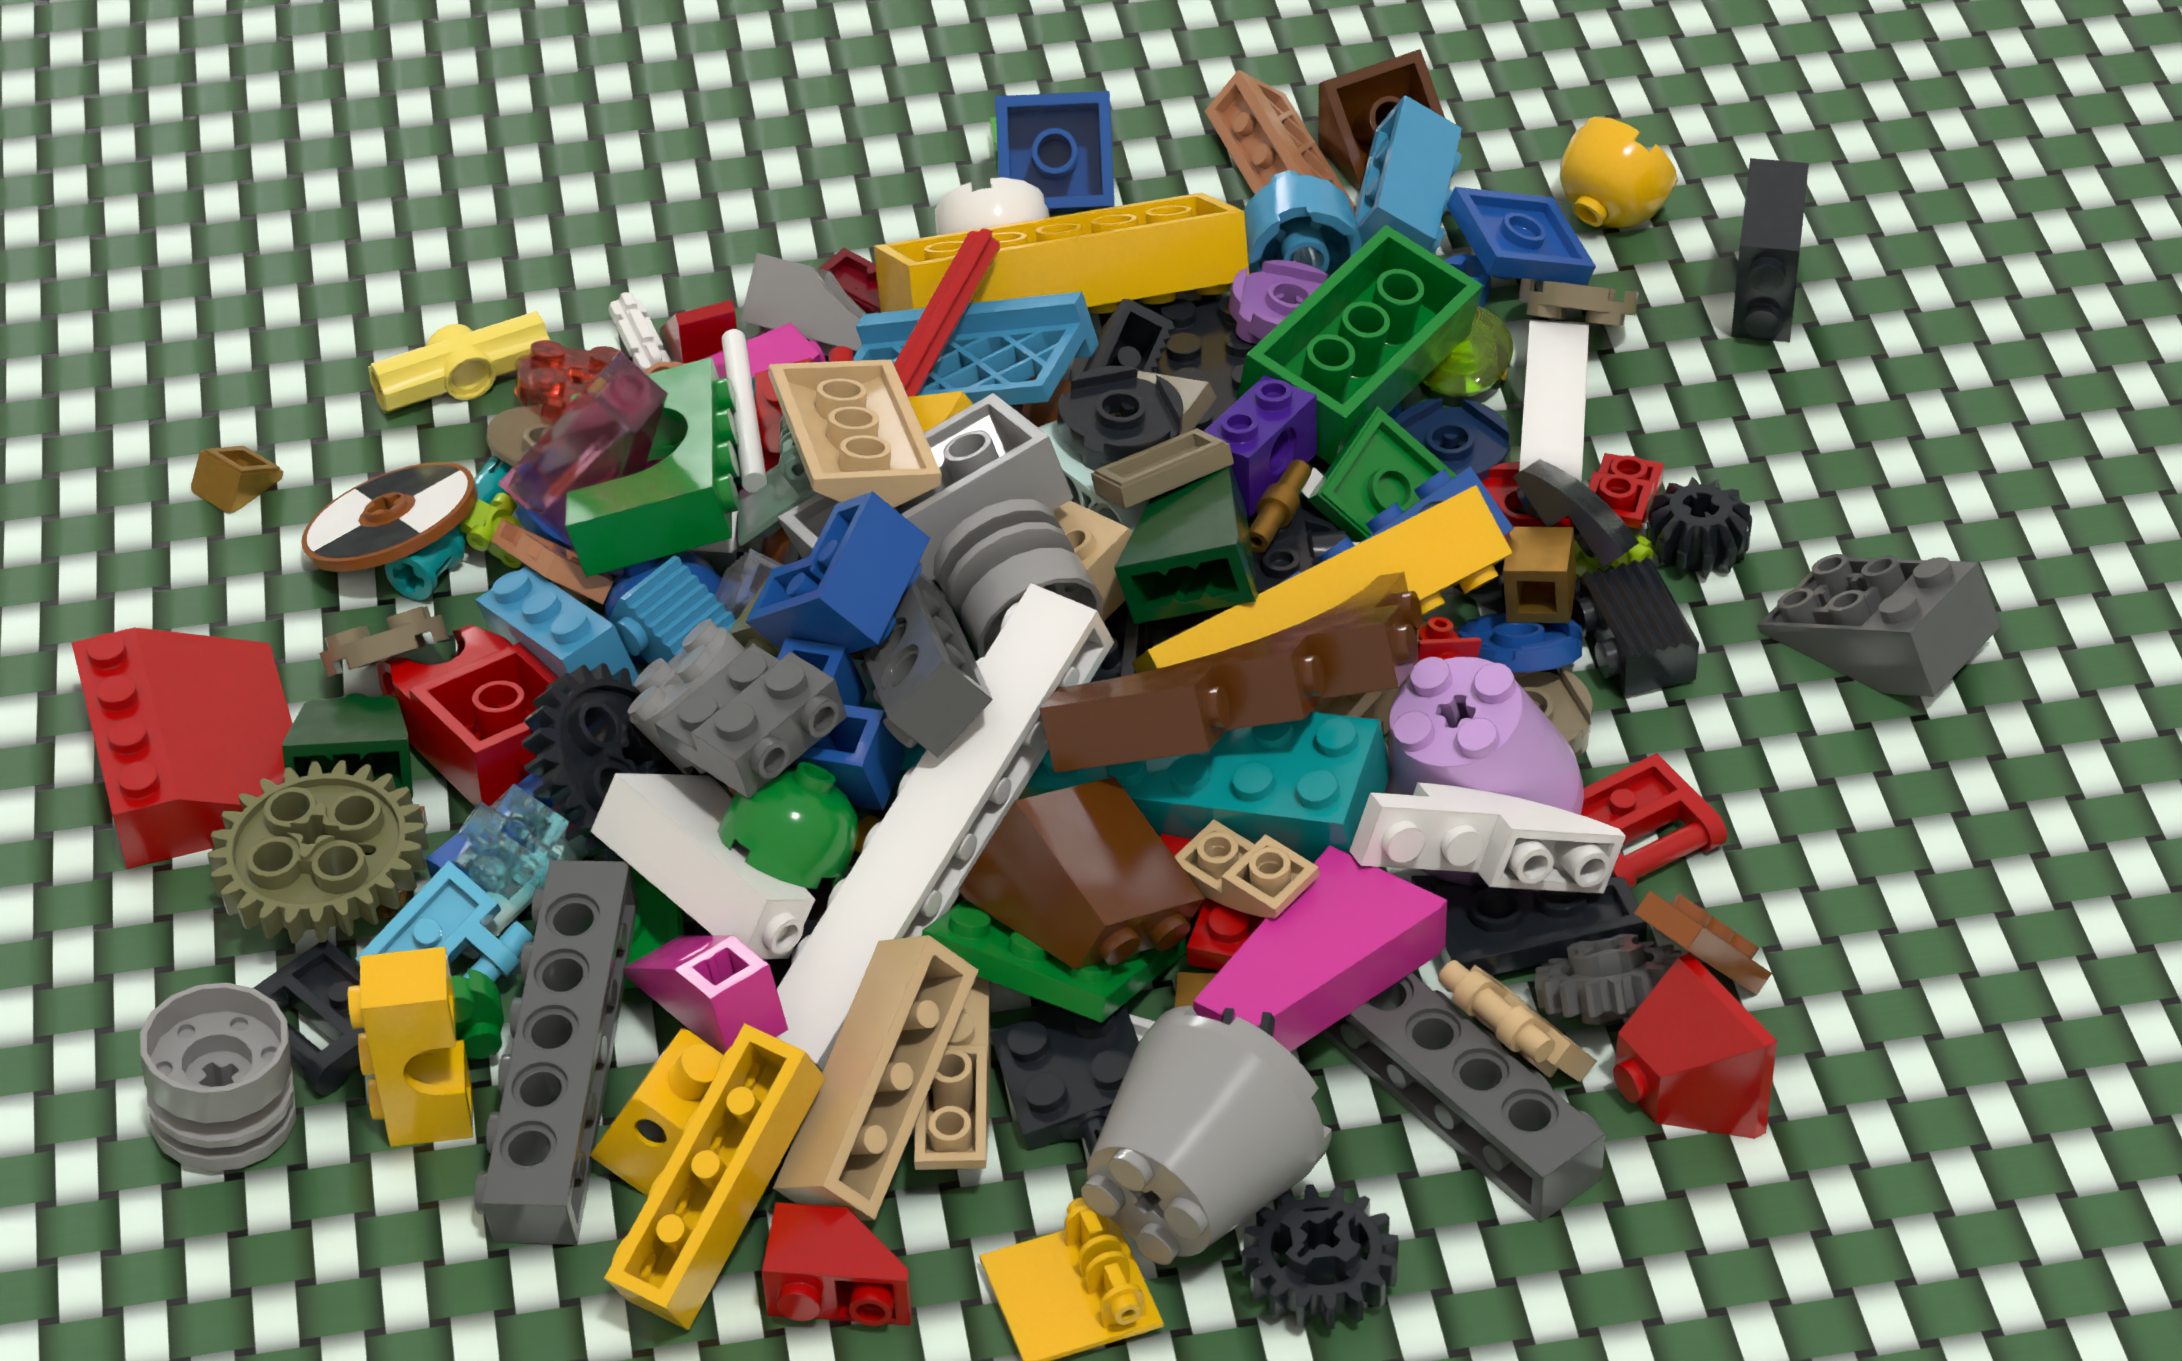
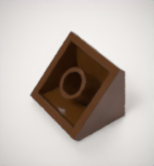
(1358, 103)

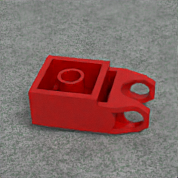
(471, 710)

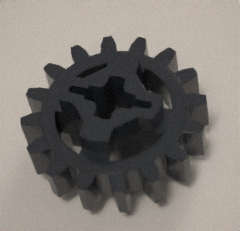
(1320, 1257)

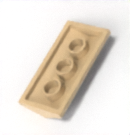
(855, 429)

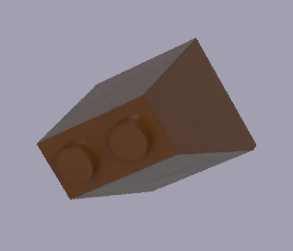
(1084, 877)

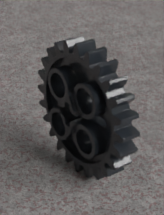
(582, 742)

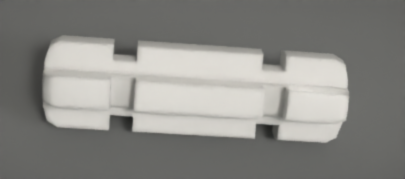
(637, 331)

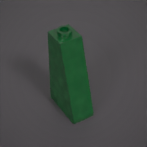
(1189, 551)

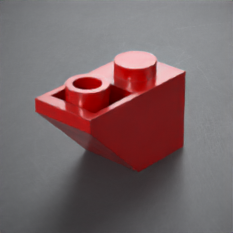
(832, 1268)

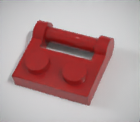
(1645, 800)

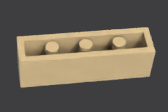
(877, 1076)

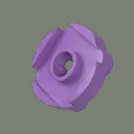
(1269, 296)

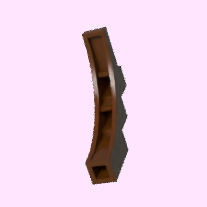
(1271, 680)

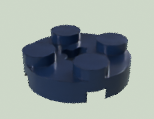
(1473, 427)

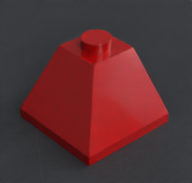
(1696, 1056)

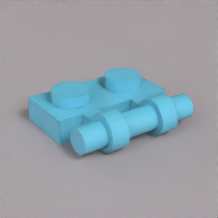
(453, 914)

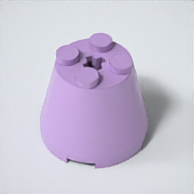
(1481, 731)

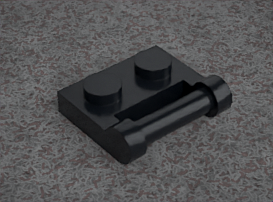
(318, 989)

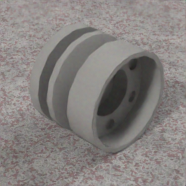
(995, 558)
(218, 1076)

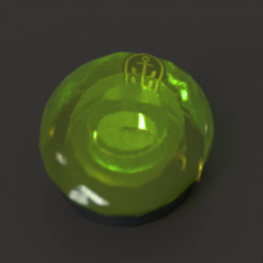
(1475, 365)

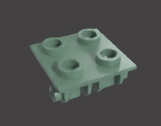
(784, 490)

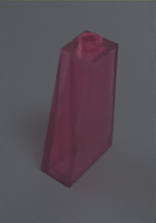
(592, 441)

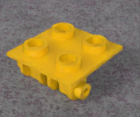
(1071, 1288)

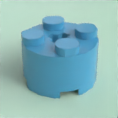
(1300, 222)

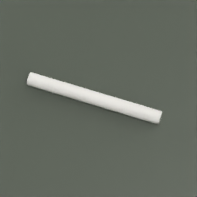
(749, 447)

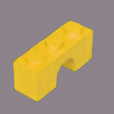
(412, 1047)

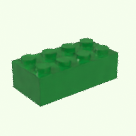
(1368, 334)

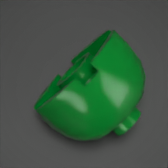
(795, 827)

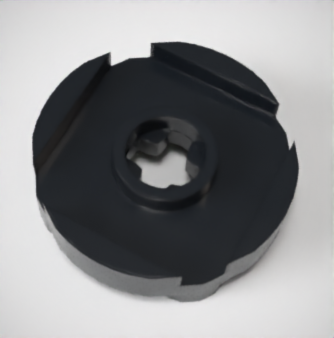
(1148, 413)

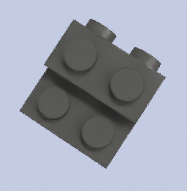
(753, 718)

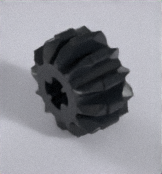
(1699, 527)

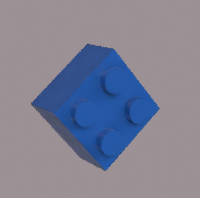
(1059, 147)

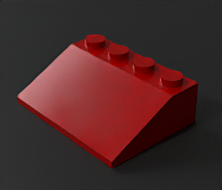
(180, 732)

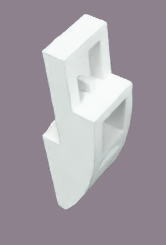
(1487, 833)

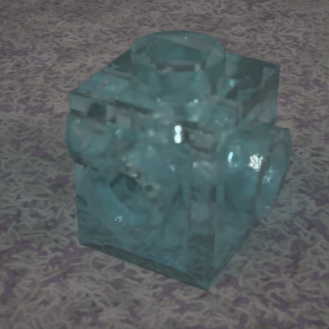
(509, 842)

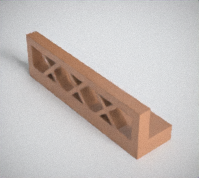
(1265, 133)

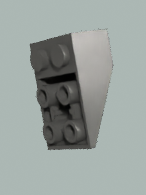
(1888, 620)

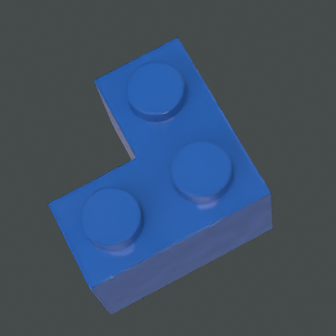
(848, 581)
(860, 748)

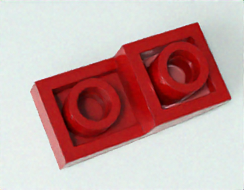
(1628, 486)

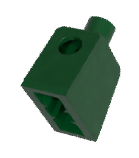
(351, 730)

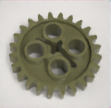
(318, 851)

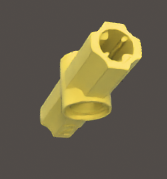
(455, 362)

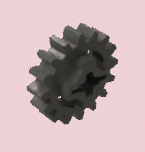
(1603, 978)

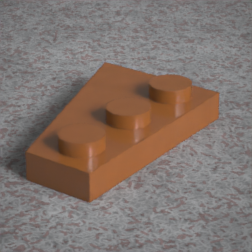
(1705, 938)

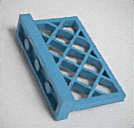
(1031, 332)

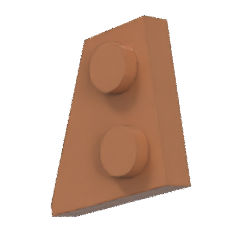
(552, 562)

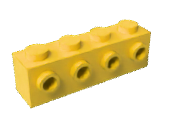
(715, 1176)

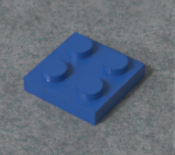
(1520, 236)

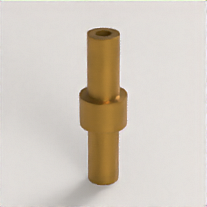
(1278, 504)

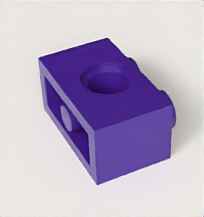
(1266, 433)

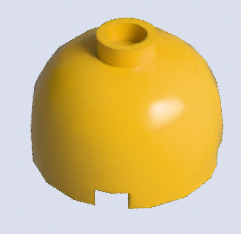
(1613, 176)

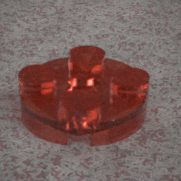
(557, 372)

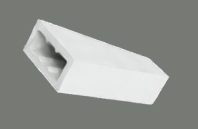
(671, 838)

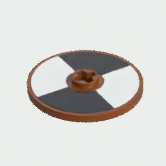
(389, 517)

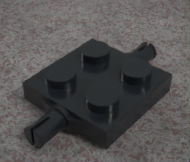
(1064, 1071)

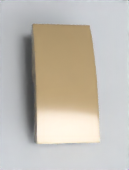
(1245, 875)

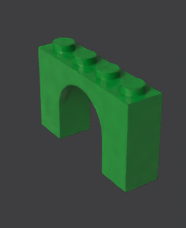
(679, 500)

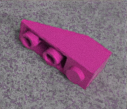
(711, 987)

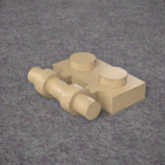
(1514, 1021)

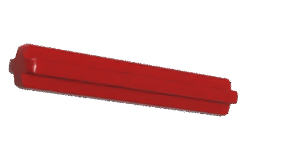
(945, 309)

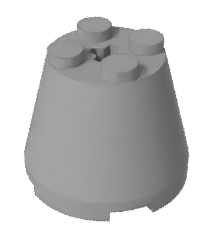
(1202, 1134)

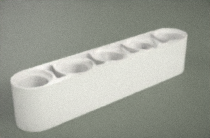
(1555, 395)

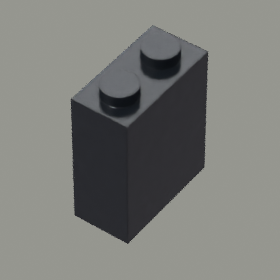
(1769, 250)

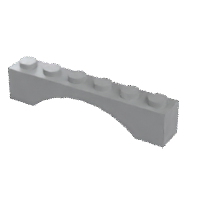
(814, 304)

